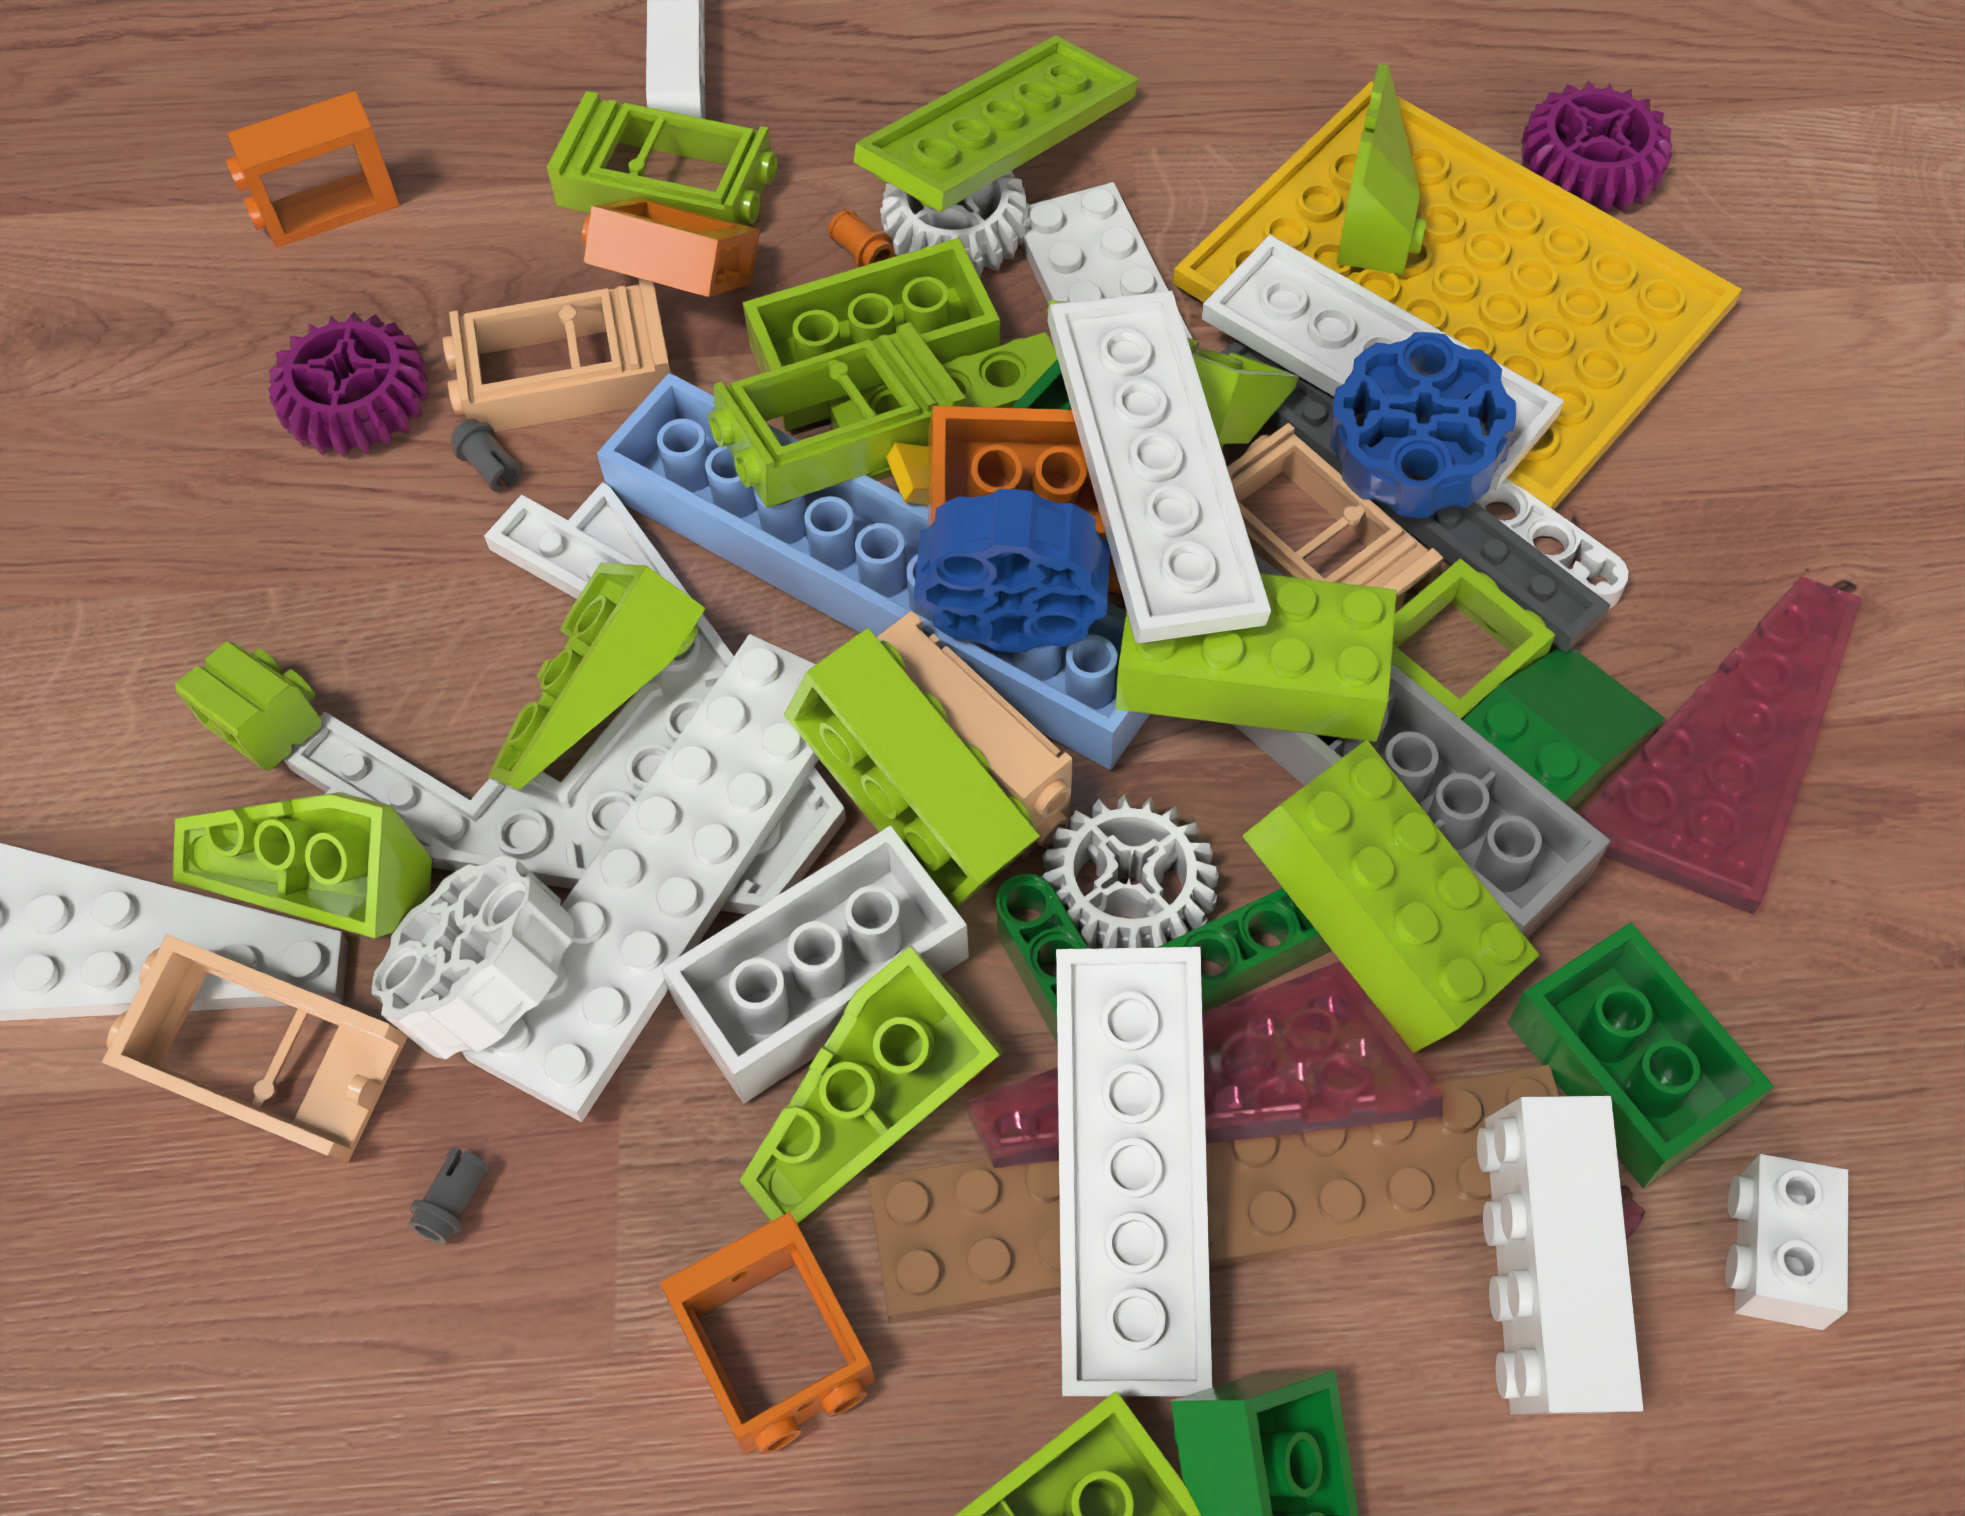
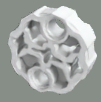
(473, 957)

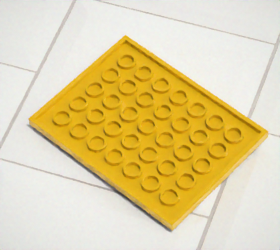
(1502, 270)

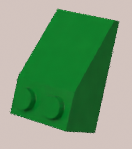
(1565, 724)
(1266, 1446)

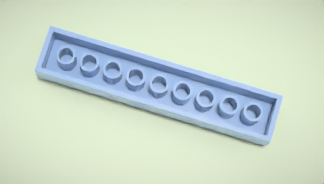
(852, 559)

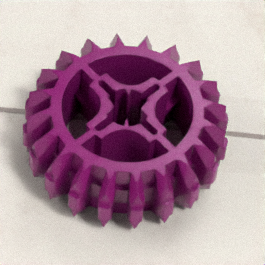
(1598, 145)
(348, 384)

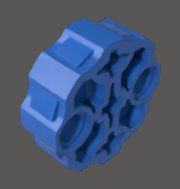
(1422, 424)
(1013, 571)

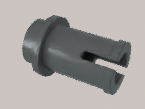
(477, 444)
(448, 1196)

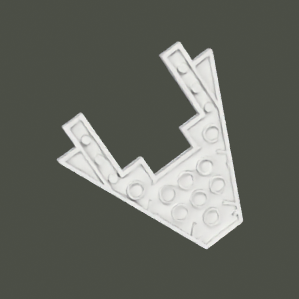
(564, 824)

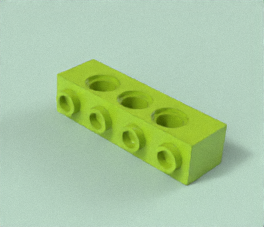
(985, 378)

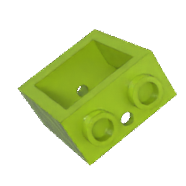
(1491, 610)

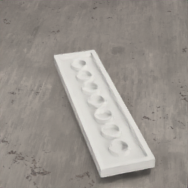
(661, 880)

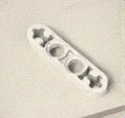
(1538, 520)

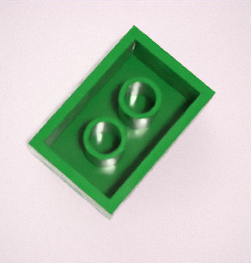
(1637, 1033)

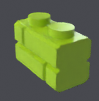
(251, 703)

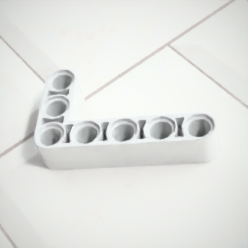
(676, 56)

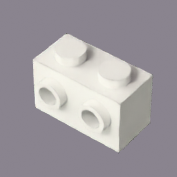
(1789, 1242)

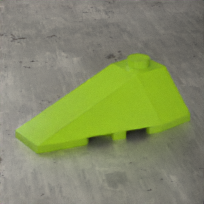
(1383, 191)
(1238, 391)
(620, 638)
(310, 858)
(882, 1071)

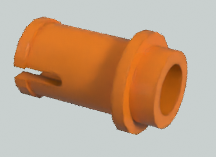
(860, 239)

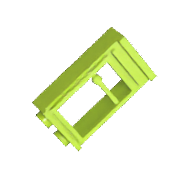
(599, 125)
(843, 453)

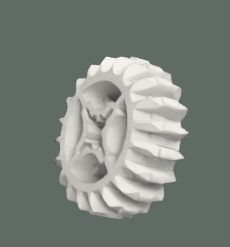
(985, 241)
(1135, 847)

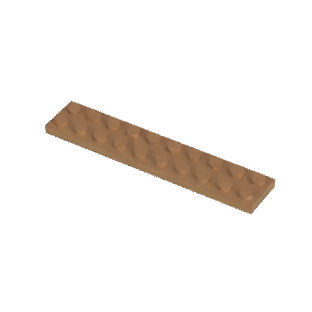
(992, 1235)

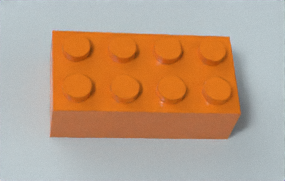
(1007, 448)

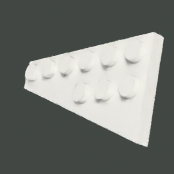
(83, 933)

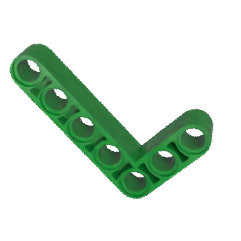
(1222, 941)

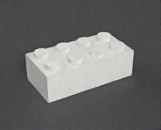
(784, 973)
(1559, 1258)

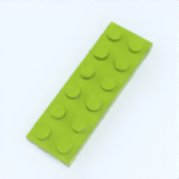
(995, 122)

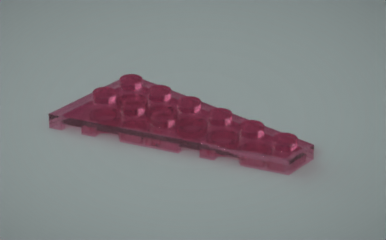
(1726, 768)
(1273, 1066)

